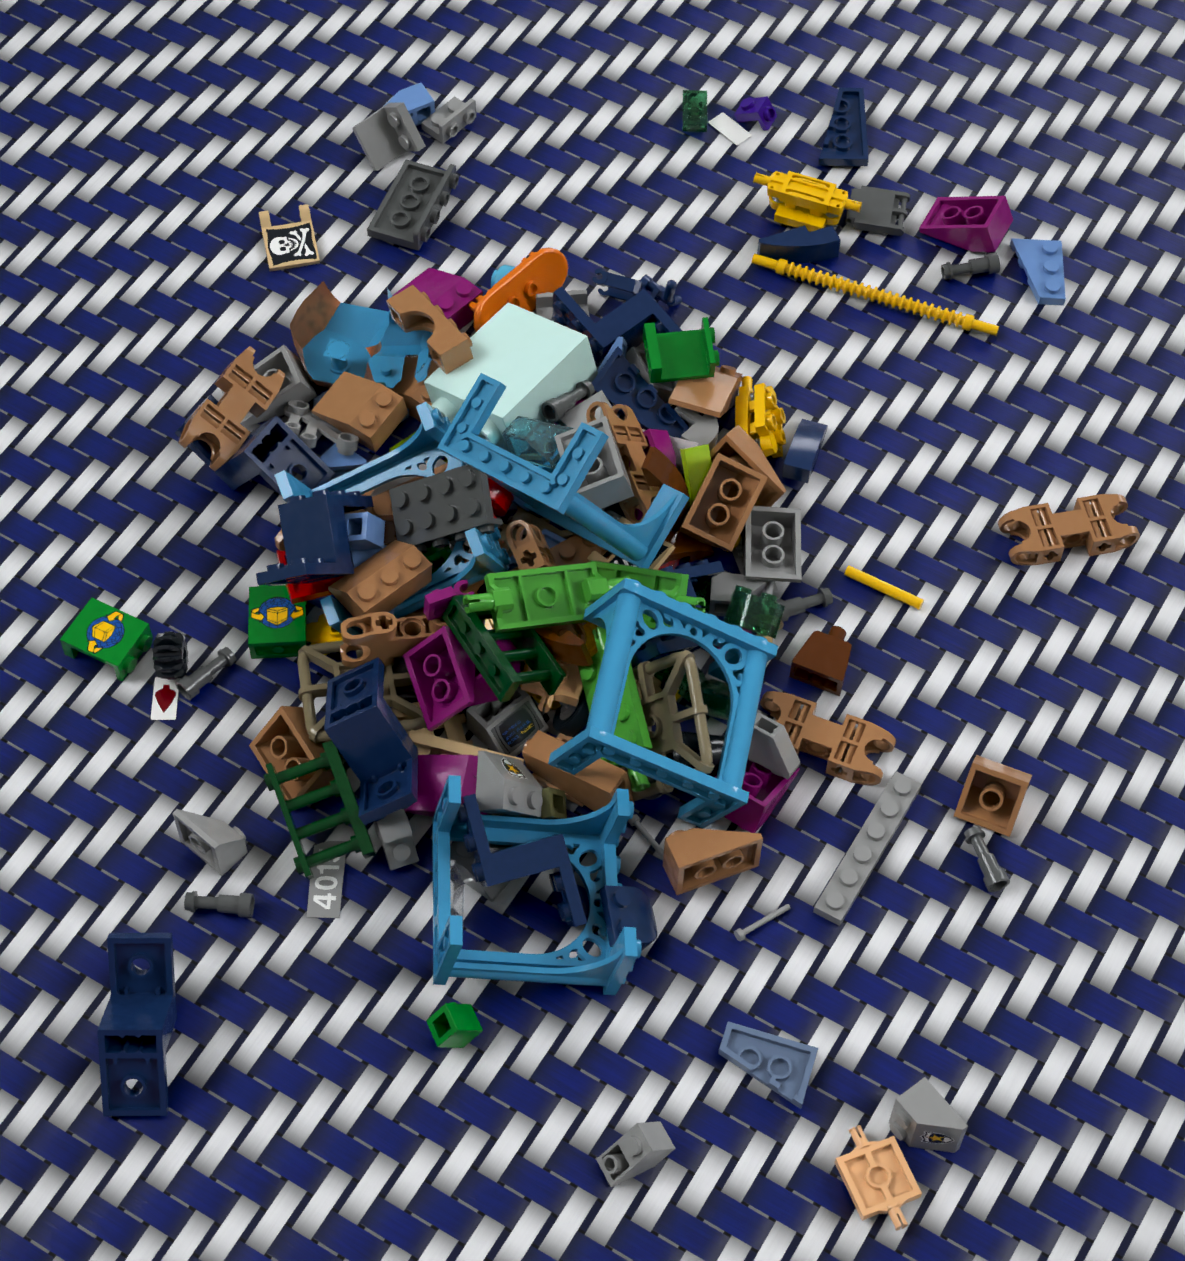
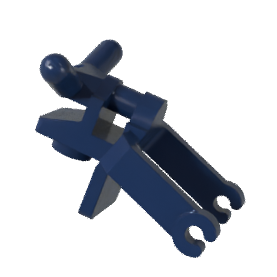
(625, 288)

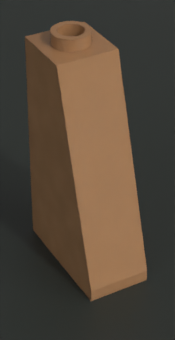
(591, 786)

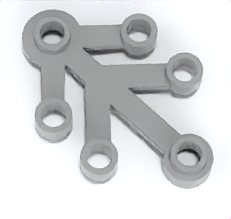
(299, 411)

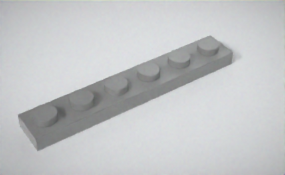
(867, 848)

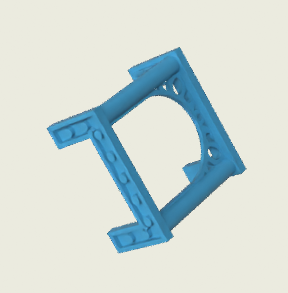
(422, 446)
(554, 491)
(740, 667)
(592, 833)

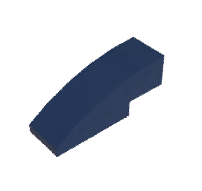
(801, 245)
(804, 450)

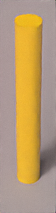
(884, 587)

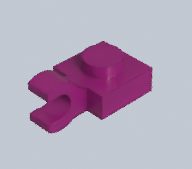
(439, 599)

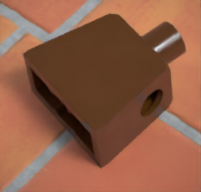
(823, 660)

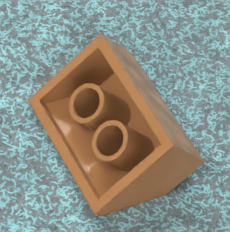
(723, 503)
(383, 580)
(286, 745)

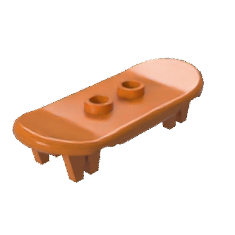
(537, 274)

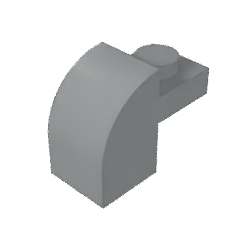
(702, 428)
(396, 839)

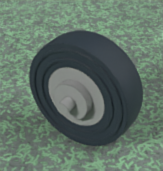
(571, 719)

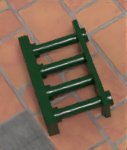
(493, 662)
(349, 814)

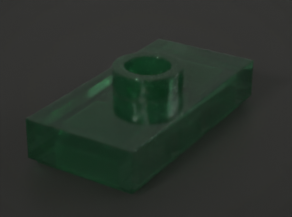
(694, 111)

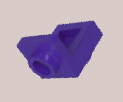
(756, 109)

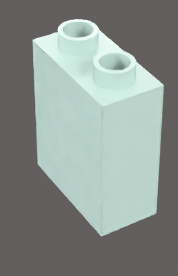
(526, 355)

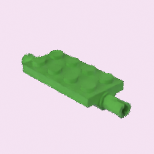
(670, 583)
(540, 596)
(631, 719)

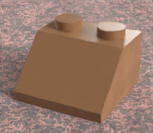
(992, 795)

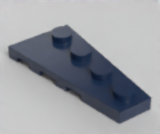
(847, 131)
(625, 386)

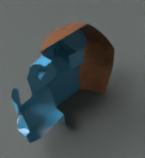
(355, 340)

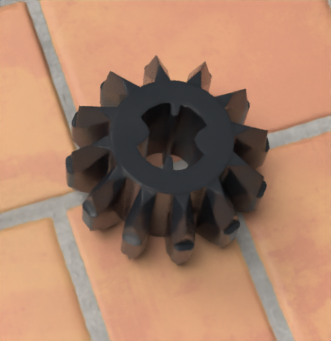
(170, 655)

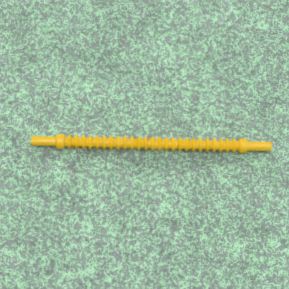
(967, 322)

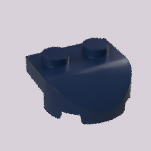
(628, 908)

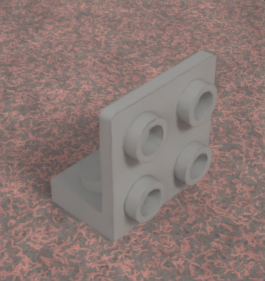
(388, 134)

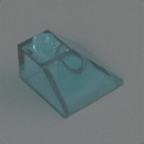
(534, 440)

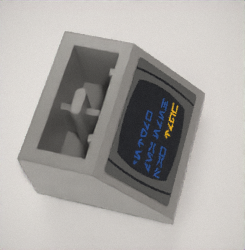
(507, 724)

